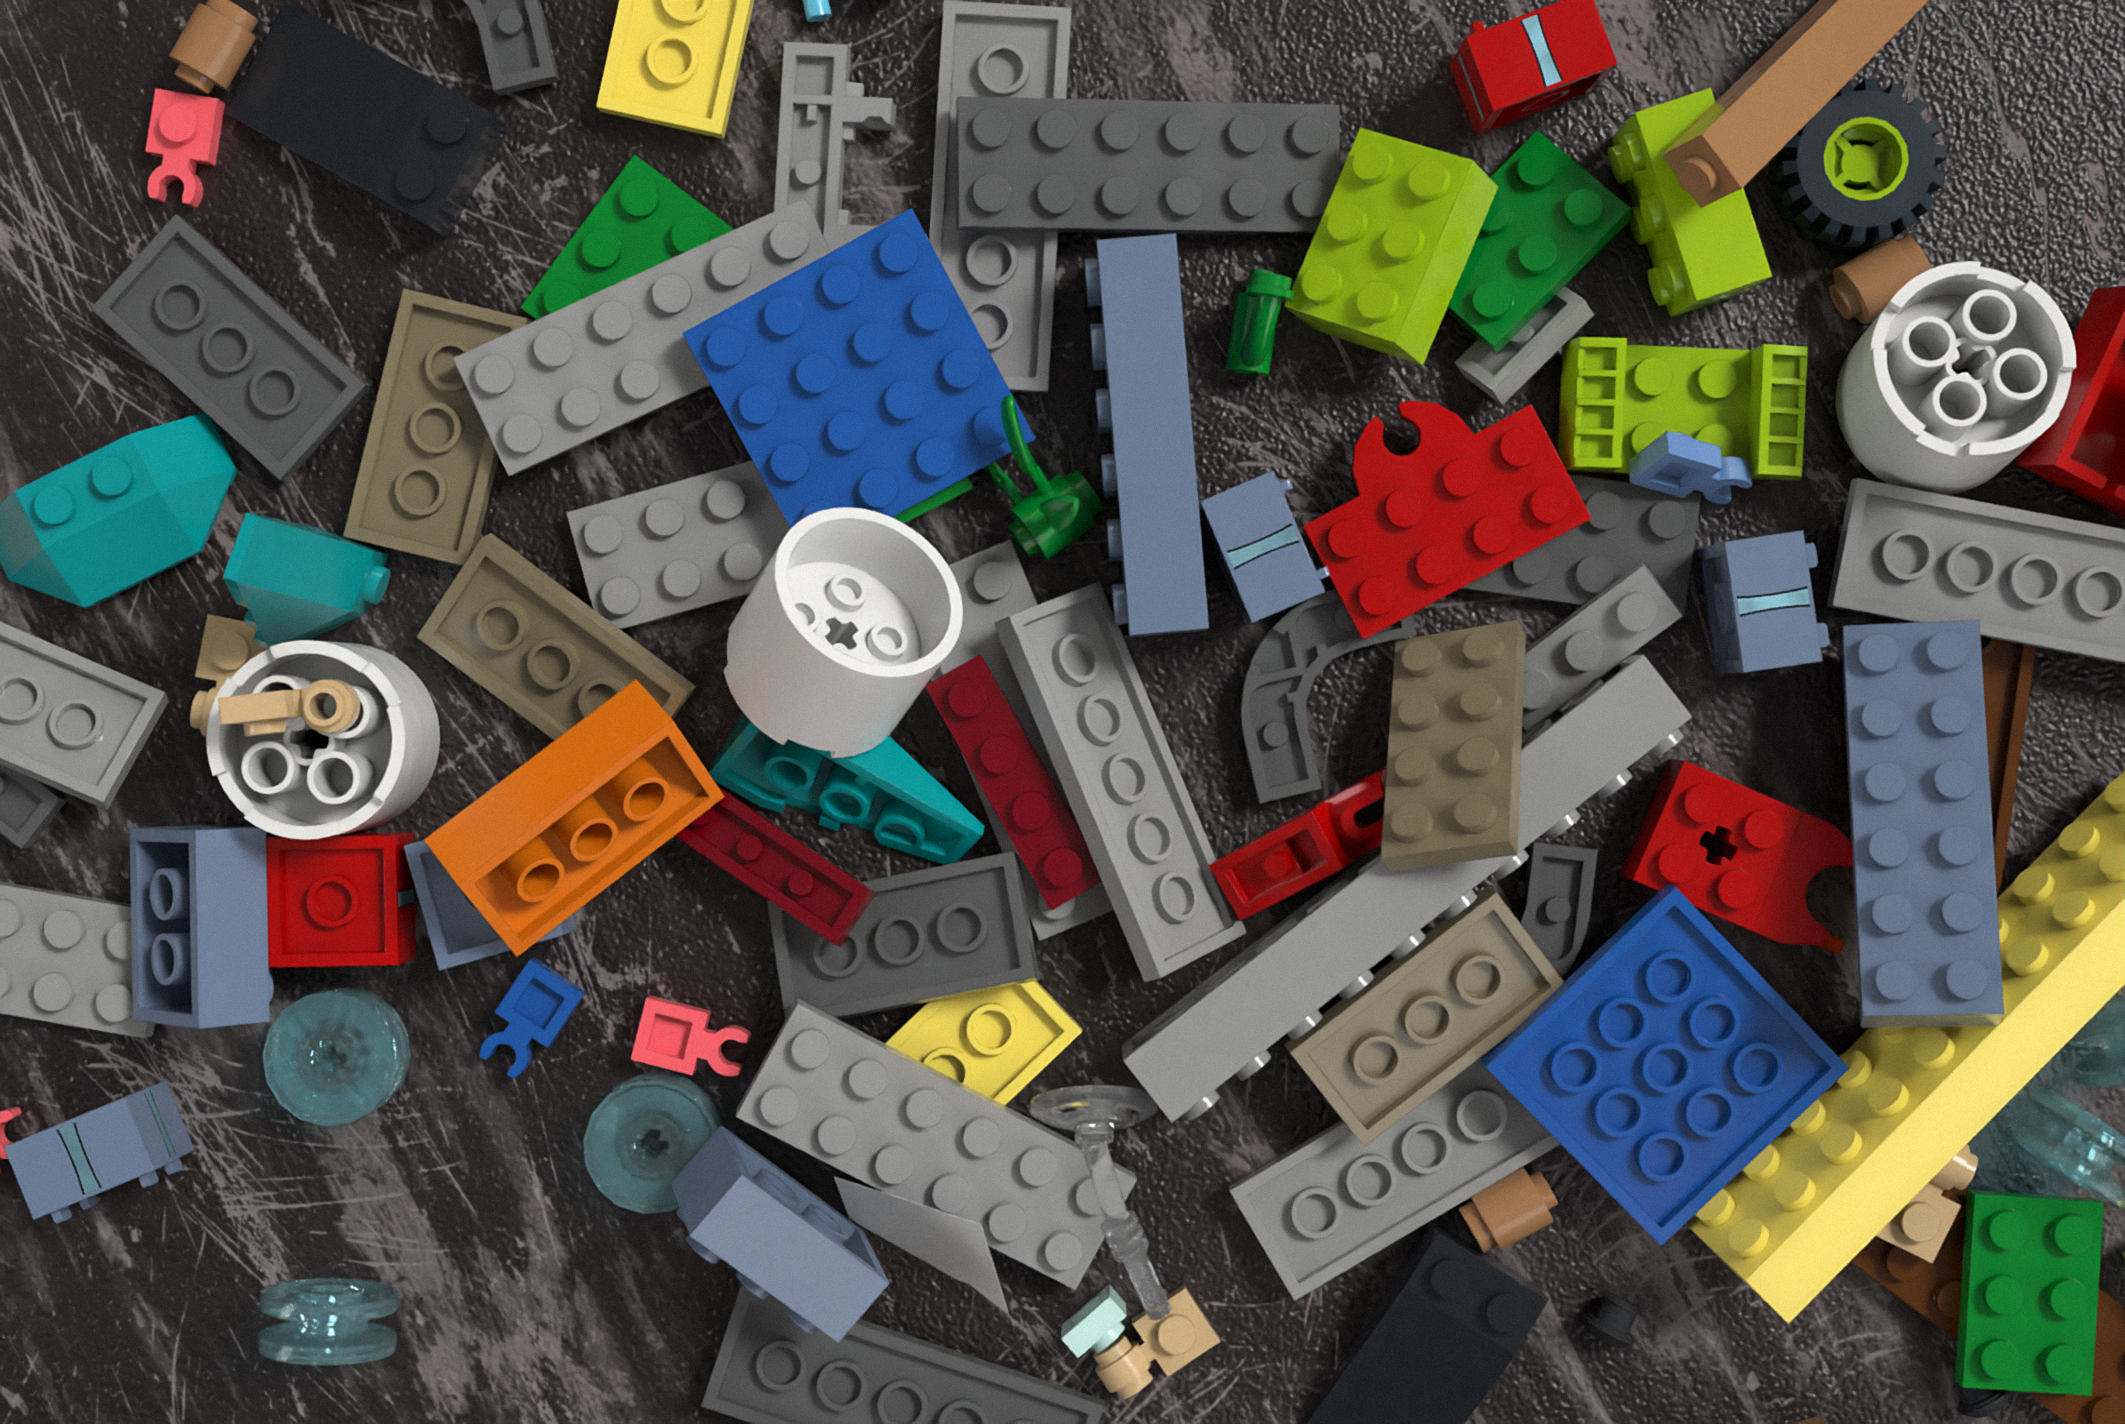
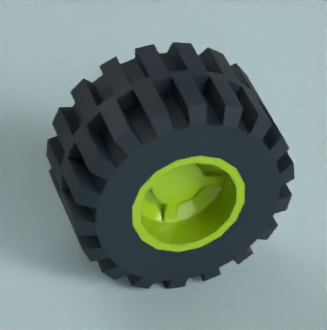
(1859, 168)

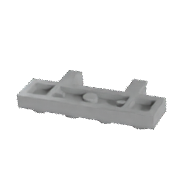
(814, 124)

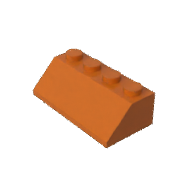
(575, 817)

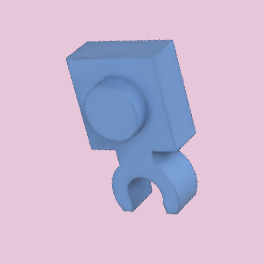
(1683, 464)

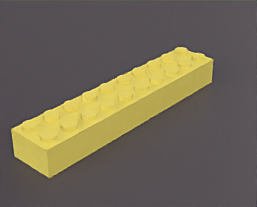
(1930, 1090)

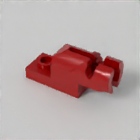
(1301, 849)

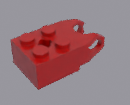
(1762, 859)

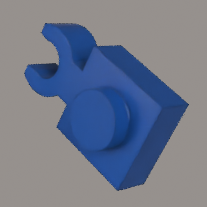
(535, 1009)

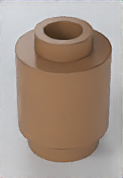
(213, 45)
(1875, 276)
(1509, 1210)

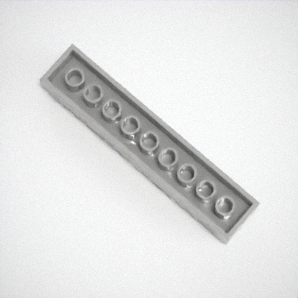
(1376, 912)

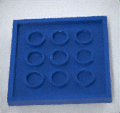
(858, 378)
(1665, 1064)

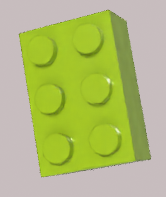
(1392, 245)
(1694, 250)

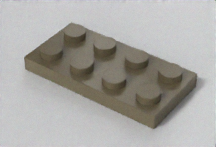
(426, 447)
(540, 643)
(1454, 747)
(1426, 1016)

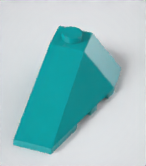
(301, 579)
(872, 790)

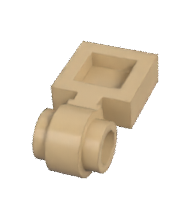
(223, 651)
(267, 711)
(1929, 1215)
(1170, 1341)

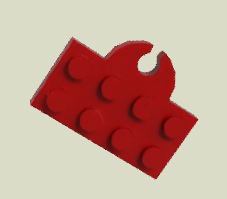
(1441, 512)

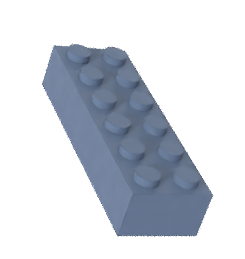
(1150, 435)
(1921, 825)

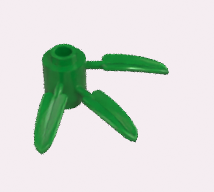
(1055, 511)

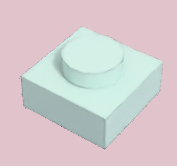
(1095, 1323)

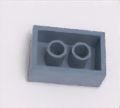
(199, 925)
(777, 1236)

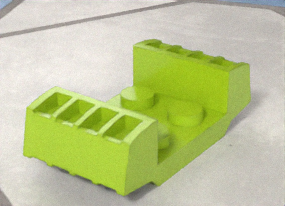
(1629, 395)

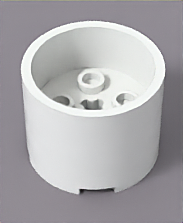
(1944, 429)
(842, 631)
(363, 773)

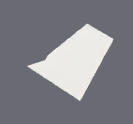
(930, 1234)

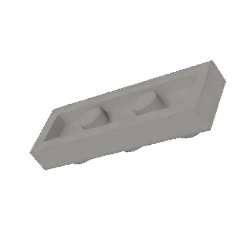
(1594, 641)

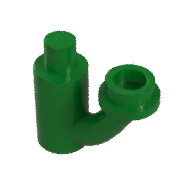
(1256, 322)

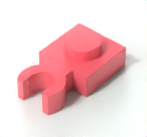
(183, 132)
(677, 1036)

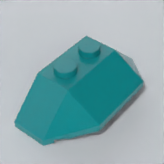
(118, 512)

